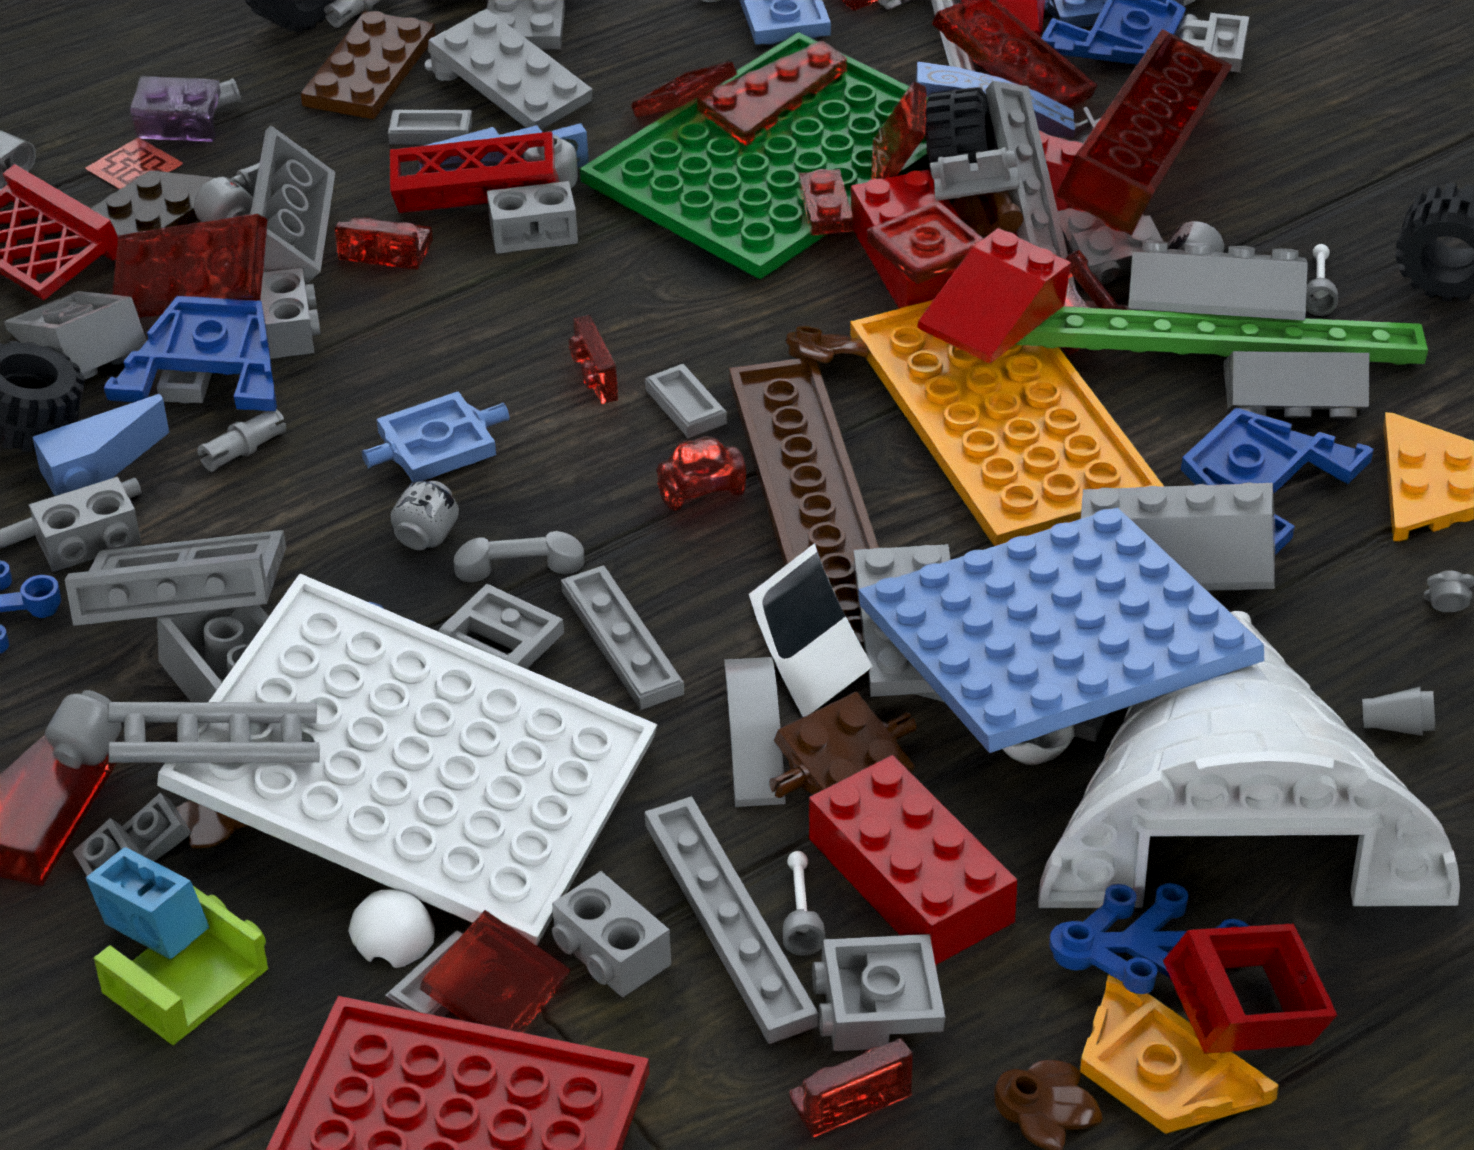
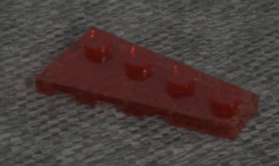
(763, 94)

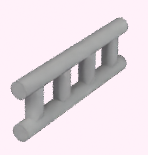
(189, 750)

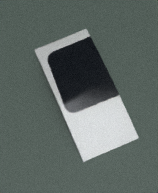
(808, 632)

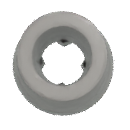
(1402, 712)

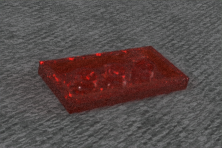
(1012, 50)
(193, 261)

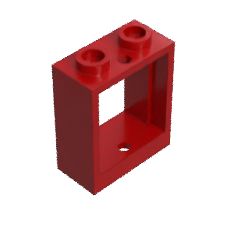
(1211, 1003)

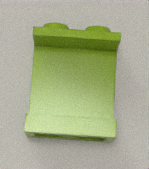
(195, 983)

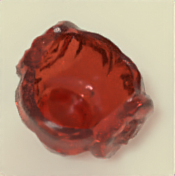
(700, 469)

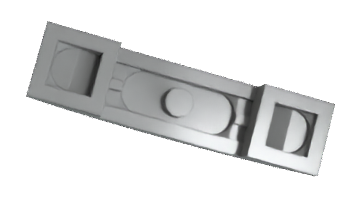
(753, 727)

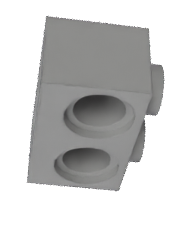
(532, 217)
(288, 312)
(83, 522)
(611, 934)

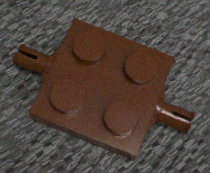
(837, 745)

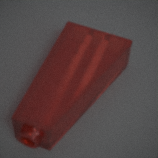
(42, 810)

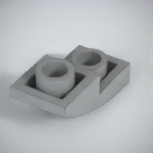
(149, 833)

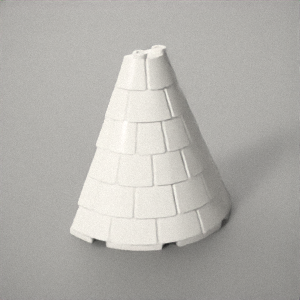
(1247, 760)

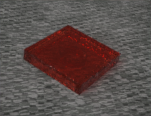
(683, 89)
(900, 133)
(924, 241)
(494, 976)

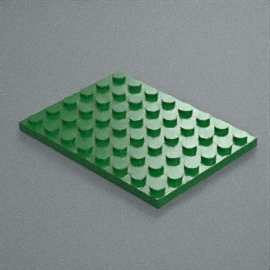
(748, 197)

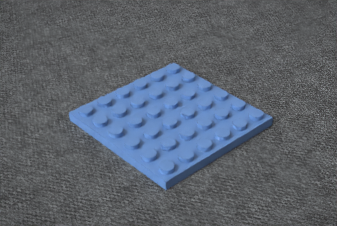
(1058, 628)

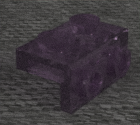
(175, 108)

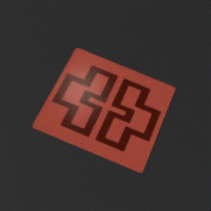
(132, 161)

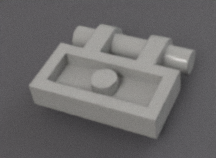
(1220, 36)

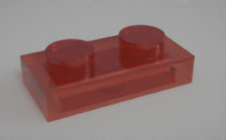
(825, 202)
(596, 362)

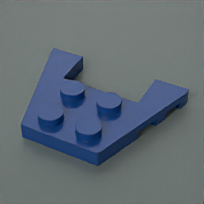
(1120, 32)
(204, 337)
(1266, 450)

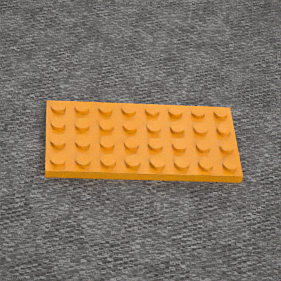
(1006, 433)

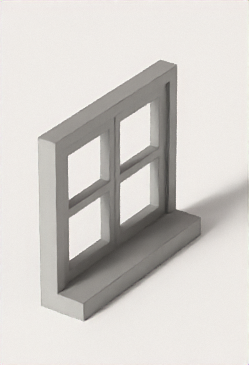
(176, 578)

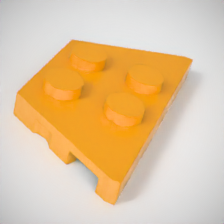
(1427, 476)
(1158, 1066)

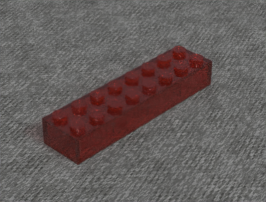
(1143, 132)

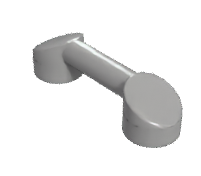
(474, 557)

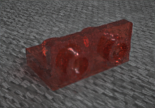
(383, 242)
(854, 1087)

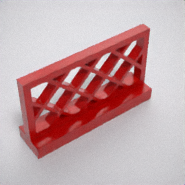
(55, 214)

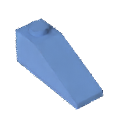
(100, 444)

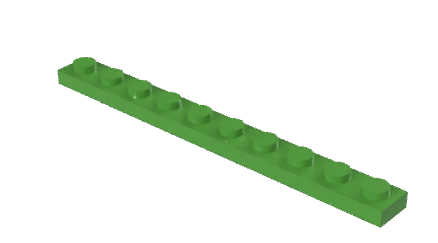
(1224, 334)

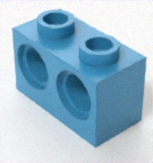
(147, 902)

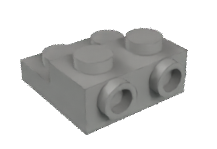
(1105, 249)
(877, 990)

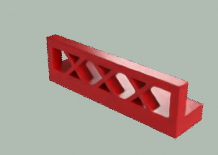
(468, 184)

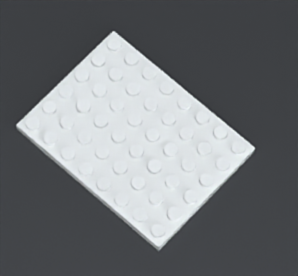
(431, 763)

